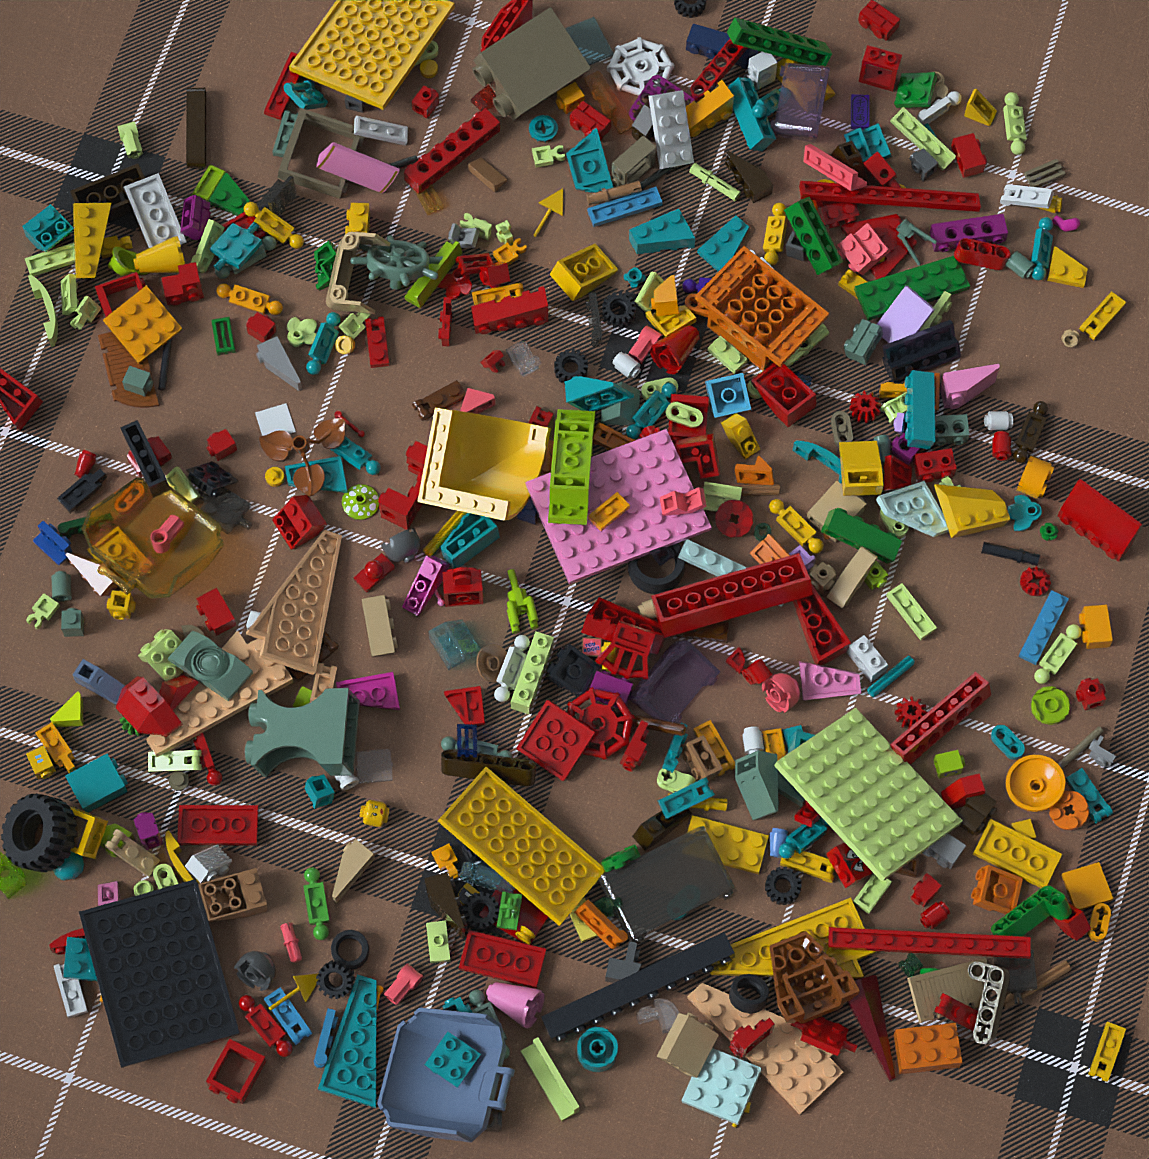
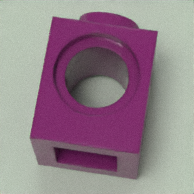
(904, 455)

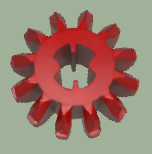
(866, 401)
(911, 705)

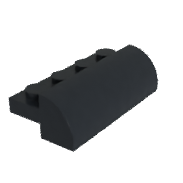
(921, 351)

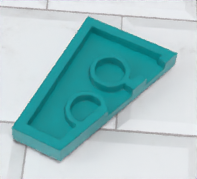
(724, 243)
(333, 473)

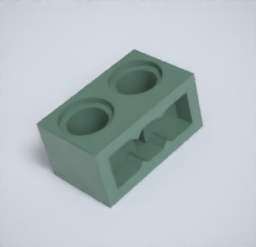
(947, 424)

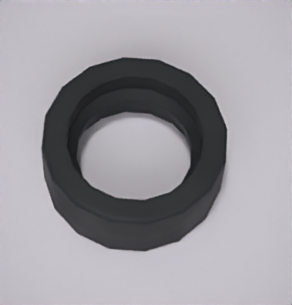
(347, 934)
(753, 982)

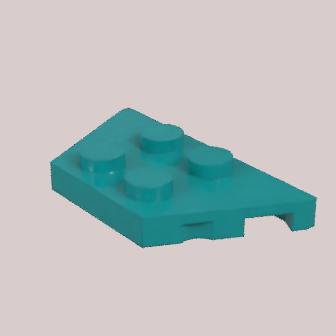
(589, 164)

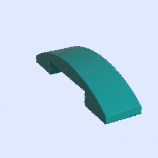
(808, 449)

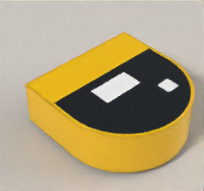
(465, 892)

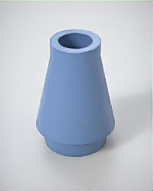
(777, 838)

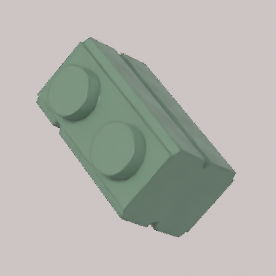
(863, 342)

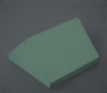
(622, 412)

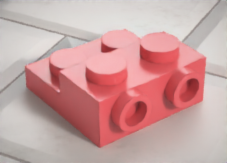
(863, 249)

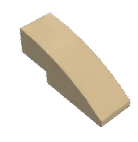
(852, 577)

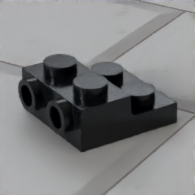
(572, 670)

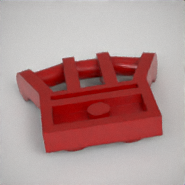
(631, 639)

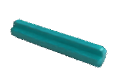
(890, 676)

